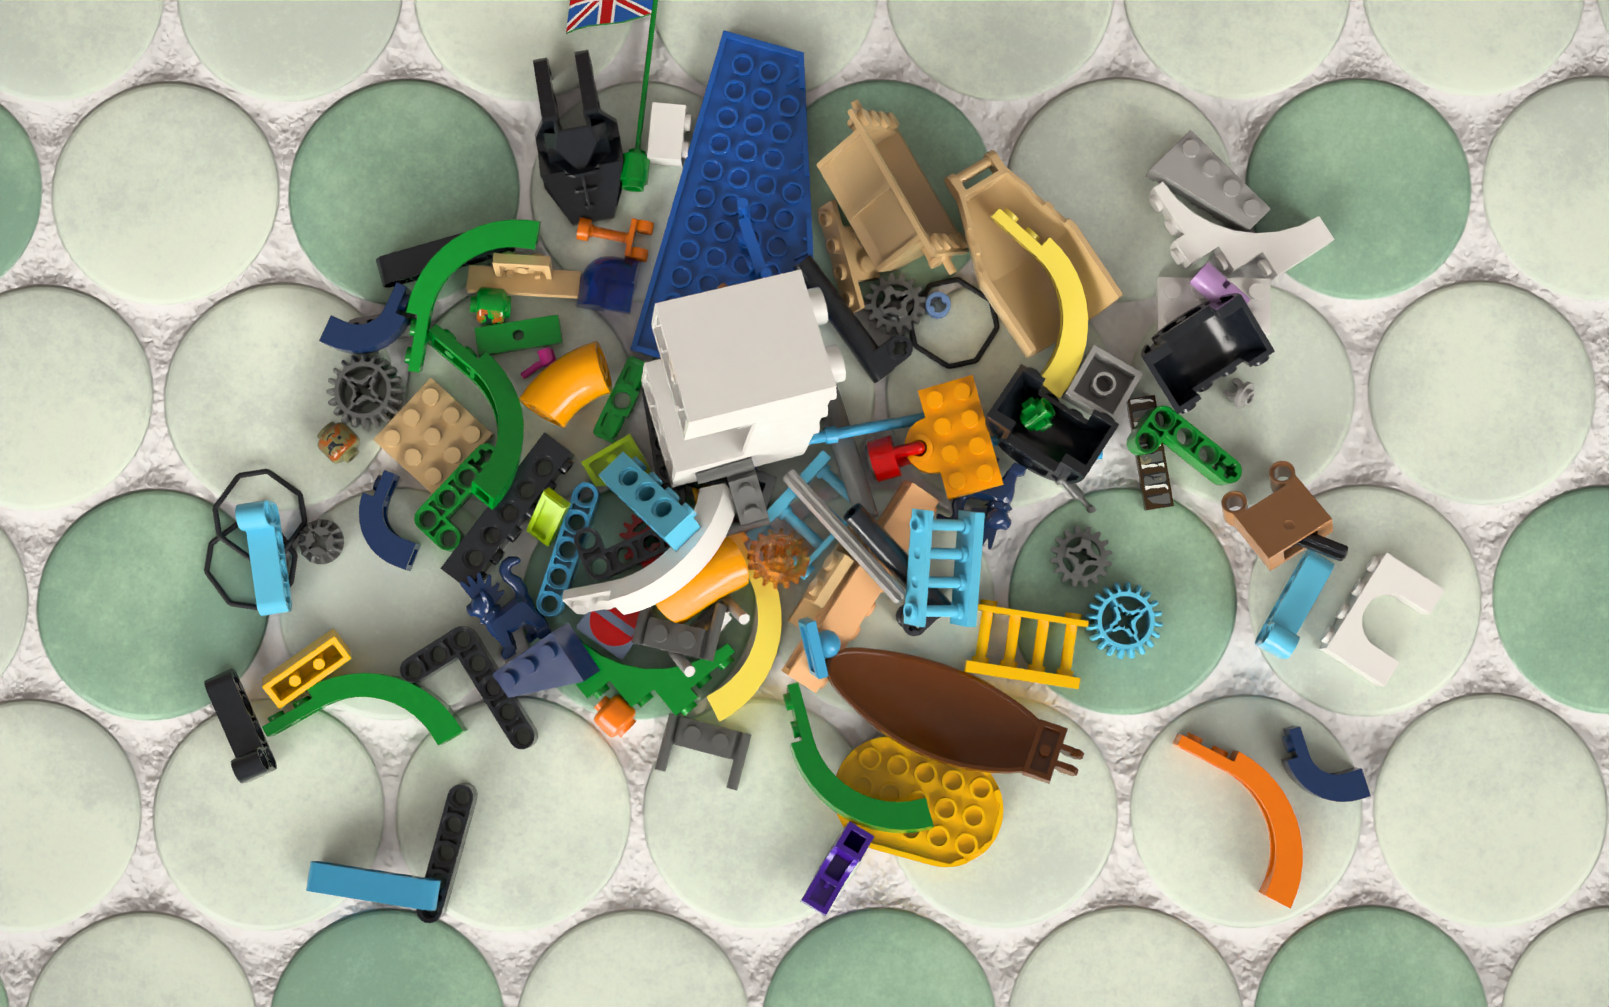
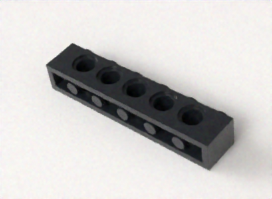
(545, 449)

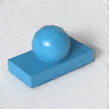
(818, 646)

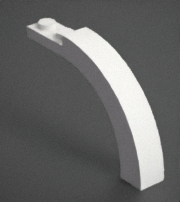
(671, 570)

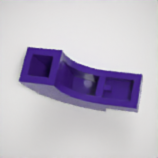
(836, 868)

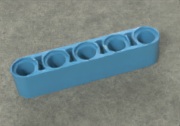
(557, 559)
(373, 885)

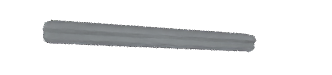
(844, 536)

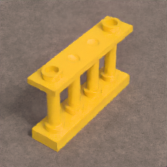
(1036, 670)

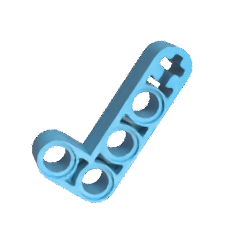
(267, 555)
(1281, 627)

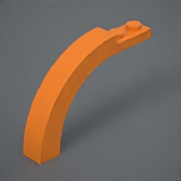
(1284, 834)

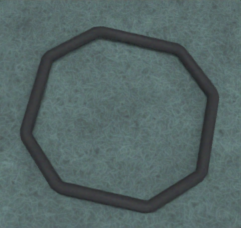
(986, 344)
(249, 474)
(217, 586)

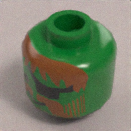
(491, 305)

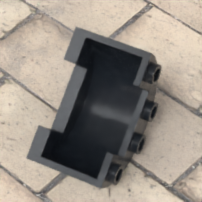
(1203, 347)
(1062, 450)

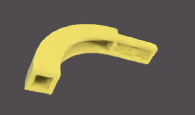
(1072, 303)
(764, 650)

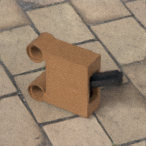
(1283, 521)

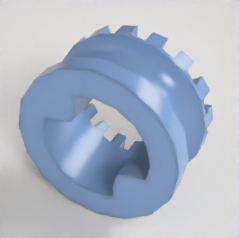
(944, 300)

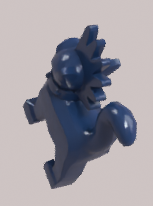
(997, 506)
(510, 617)

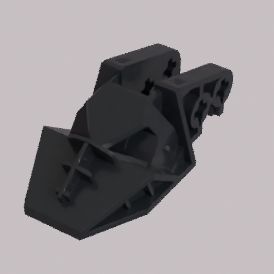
(579, 163)

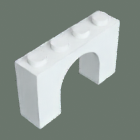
(1347, 639)

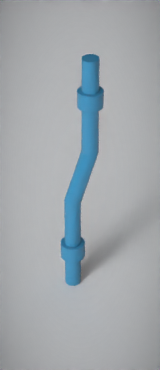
(832, 434)

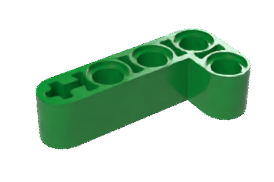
(1189, 450)
(462, 493)

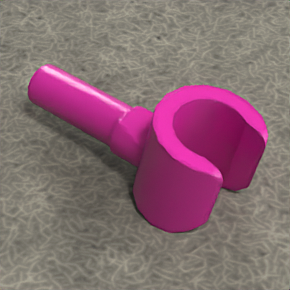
(546, 358)

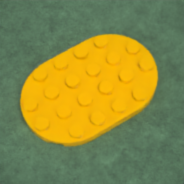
(961, 802)

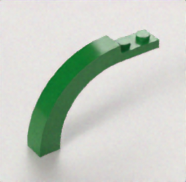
(446, 261)
(493, 381)
(416, 699)
(848, 803)

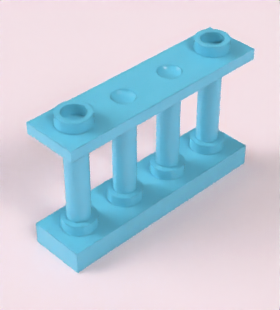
(782, 509)
(966, 568)

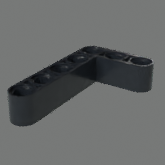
(480, 679)

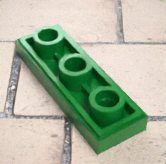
(501, 337)

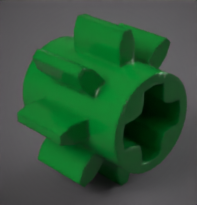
(1037, 414)

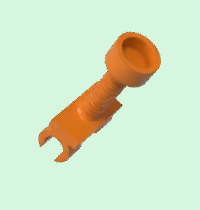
(587, 229)

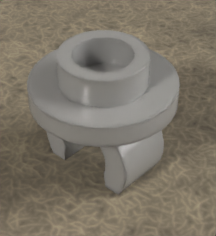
(1243, 396)

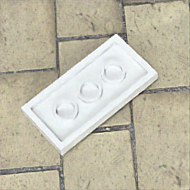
(1177, 296)

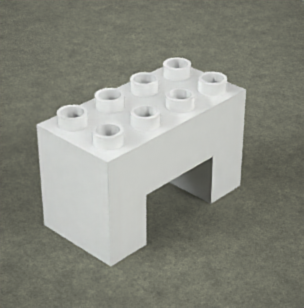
(740, 374)

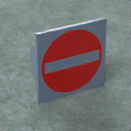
(610, 629)

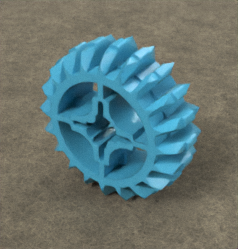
(1130, 631)

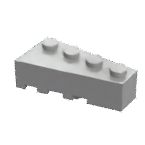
(1208, 183)

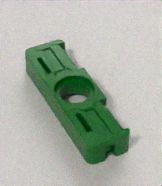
(612, 417)

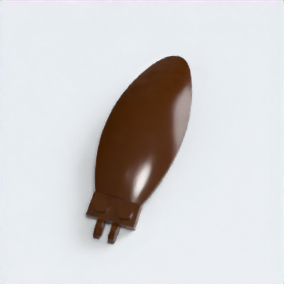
(948, 714)

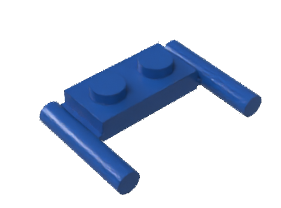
(747, 237)

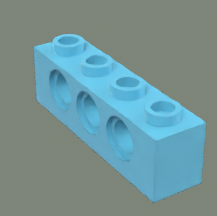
(650, 501)

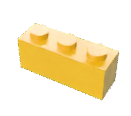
(306, 668)

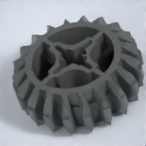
(372, 381)

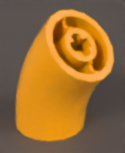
(568, 384)
(719, 578)

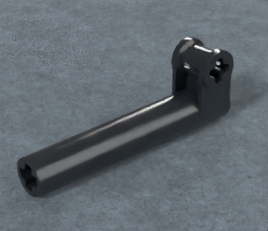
(875, 359)
(893, 558)

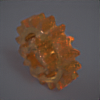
(778, 558)

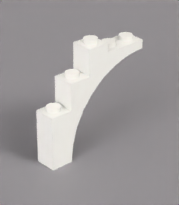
(1233, 249)

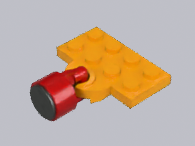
(946, 442)

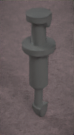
(1076, 493)

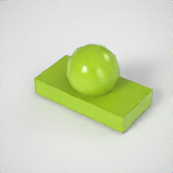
(548, 516)

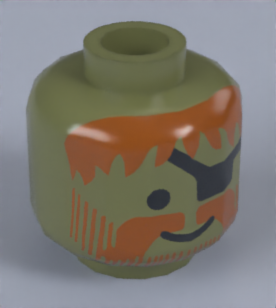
(338, 442)

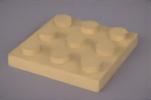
(432, 435)

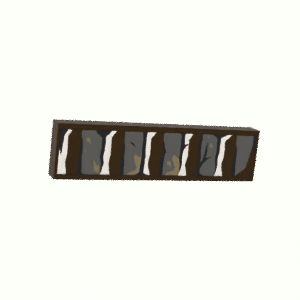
(1152, 466)

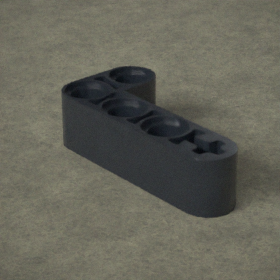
(610, 555)
(241, 727)

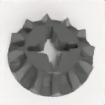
(334, 542)

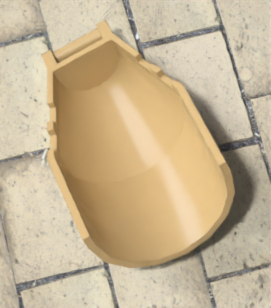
(1010, 274)

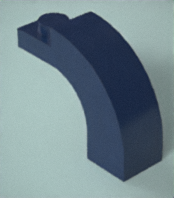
(372, 335)
(376, 526)
(1339, 786)

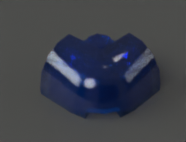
(609, 284)

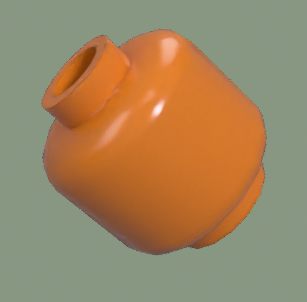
(614, 715)

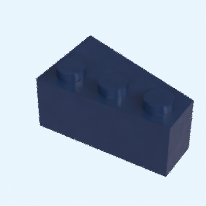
(548, 664)

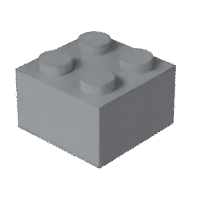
(1102, 383)

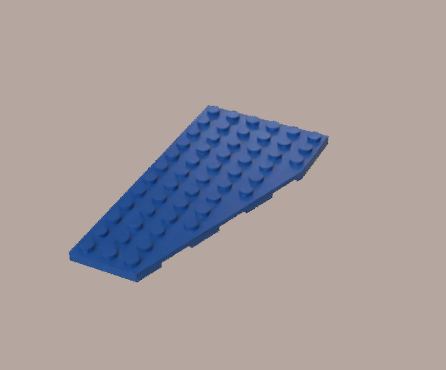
(746, 146)

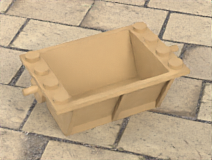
(889, 195)

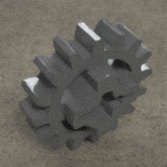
(888, 293)
(1083, 544)

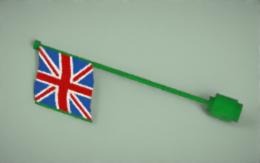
(606, 12)

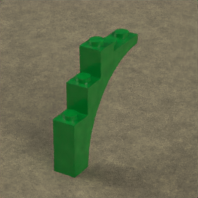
(637, 683)

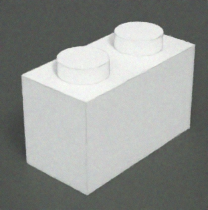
(667, 134)

